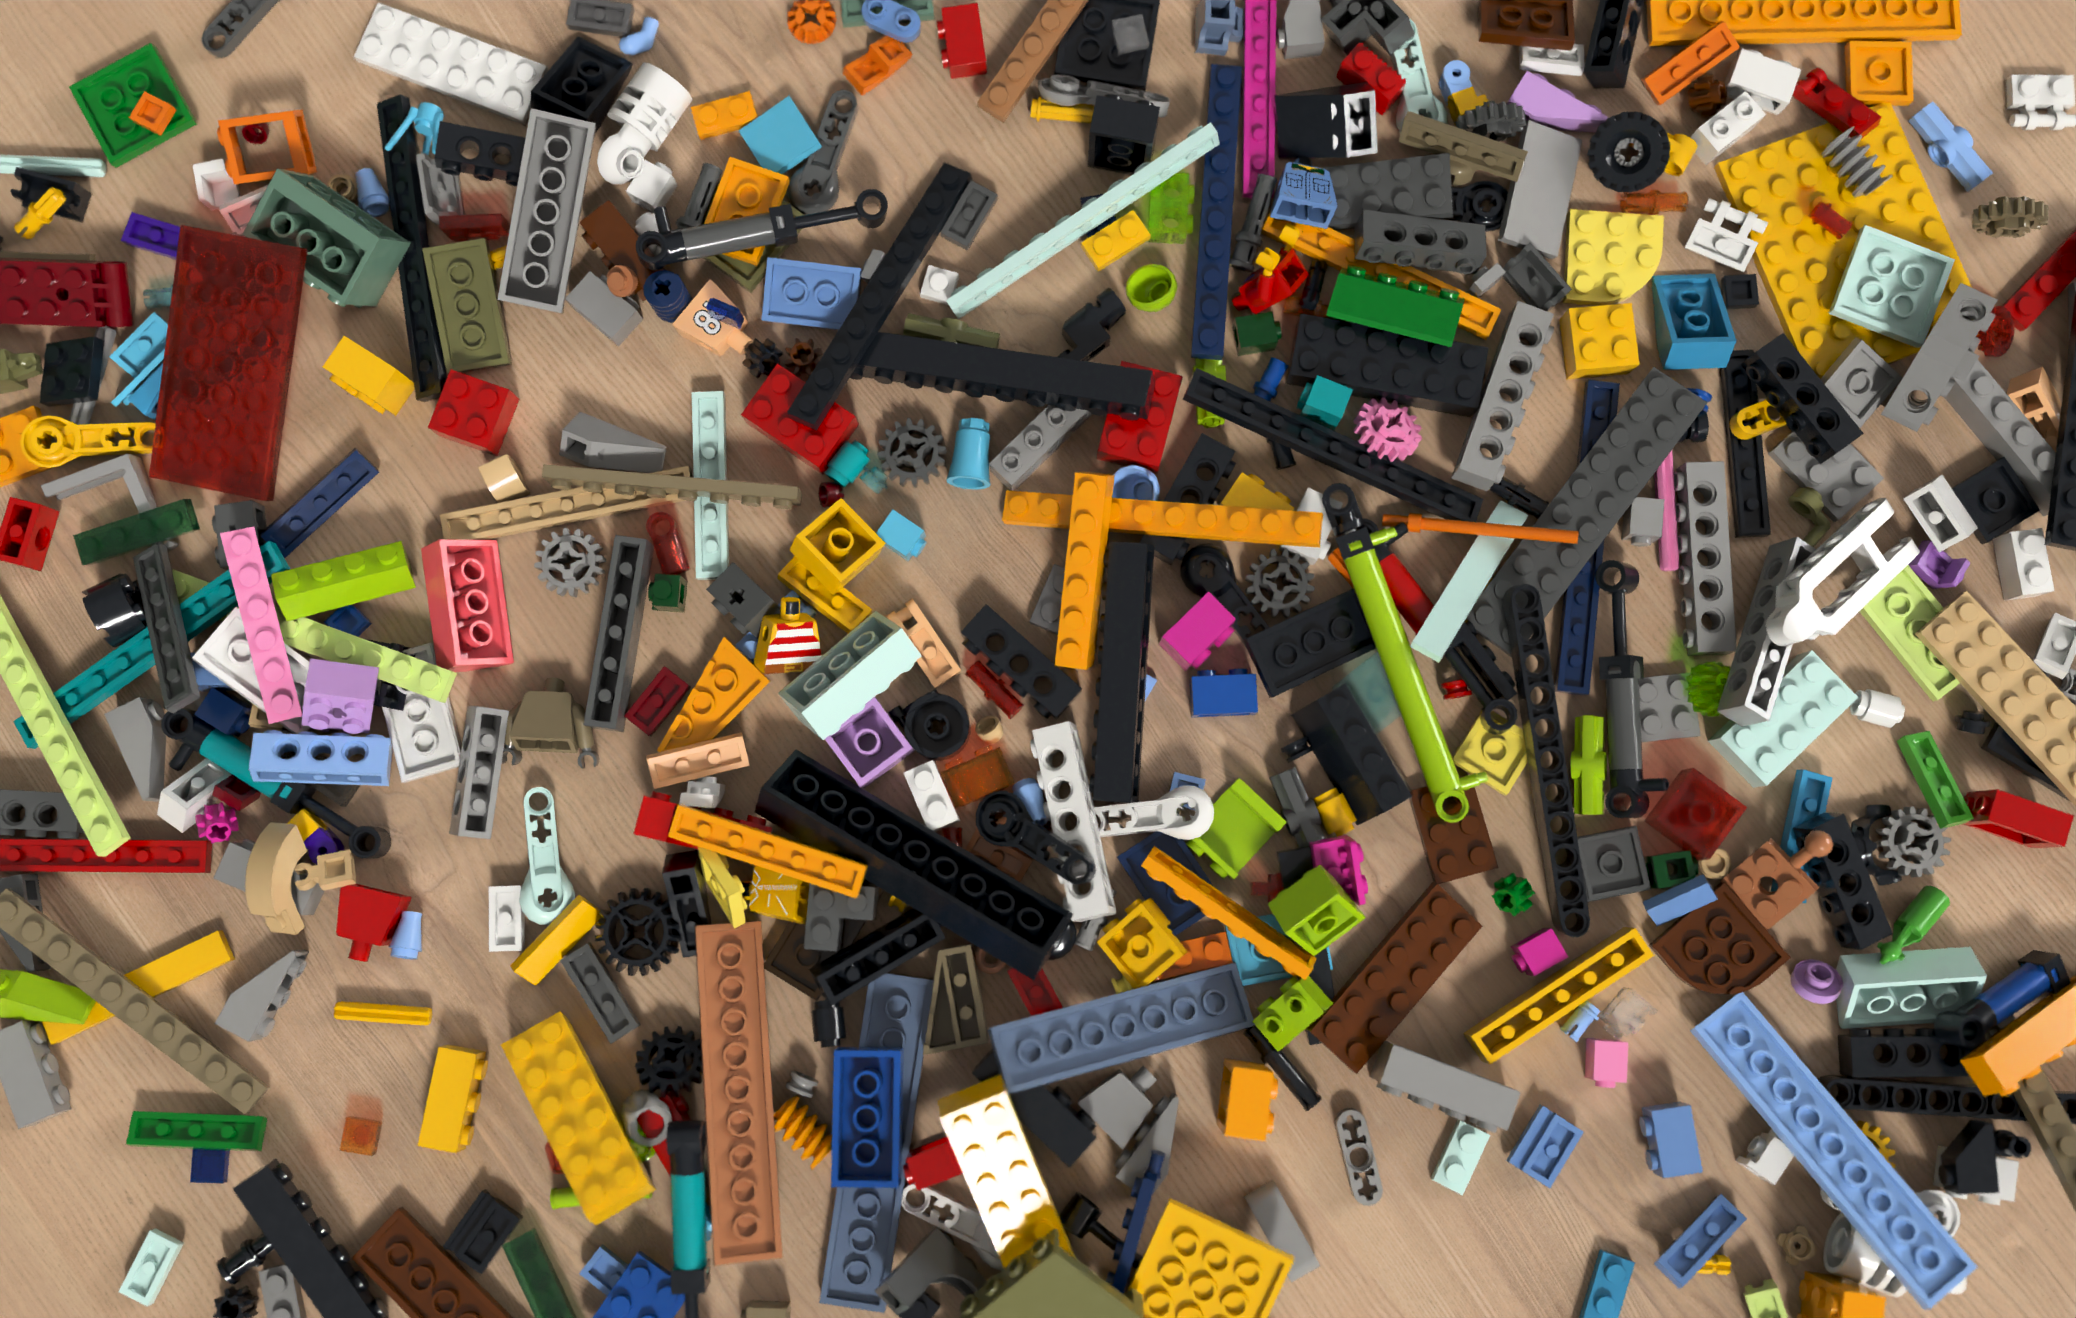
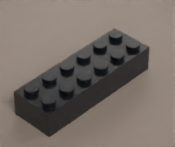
(1388, 365)

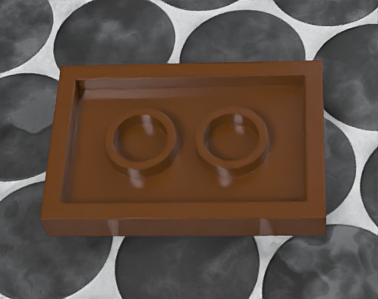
(1527, 23)
(1455, 847)

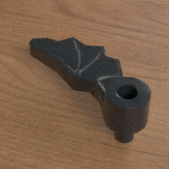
(898, 713)

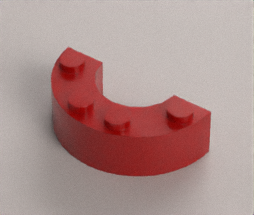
(658, 814)

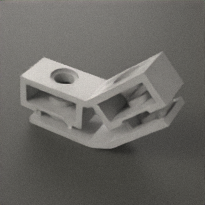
(1944, 354)

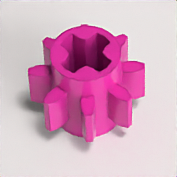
(217, 822)

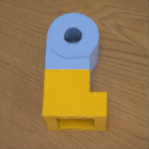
(1458, 90)

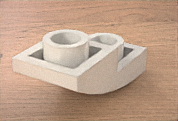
(703, 793)

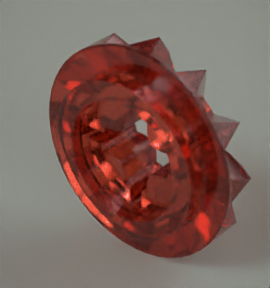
(2004, 327)

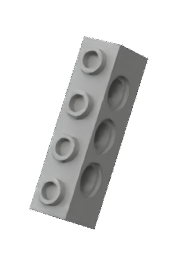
(1036, 444)
(479, 772)

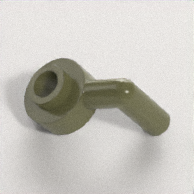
(1809, 504)

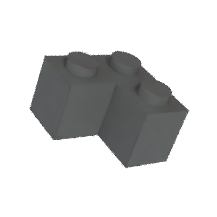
(1357, 20)
(827, 913)

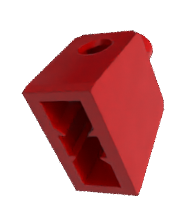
(368, 917)

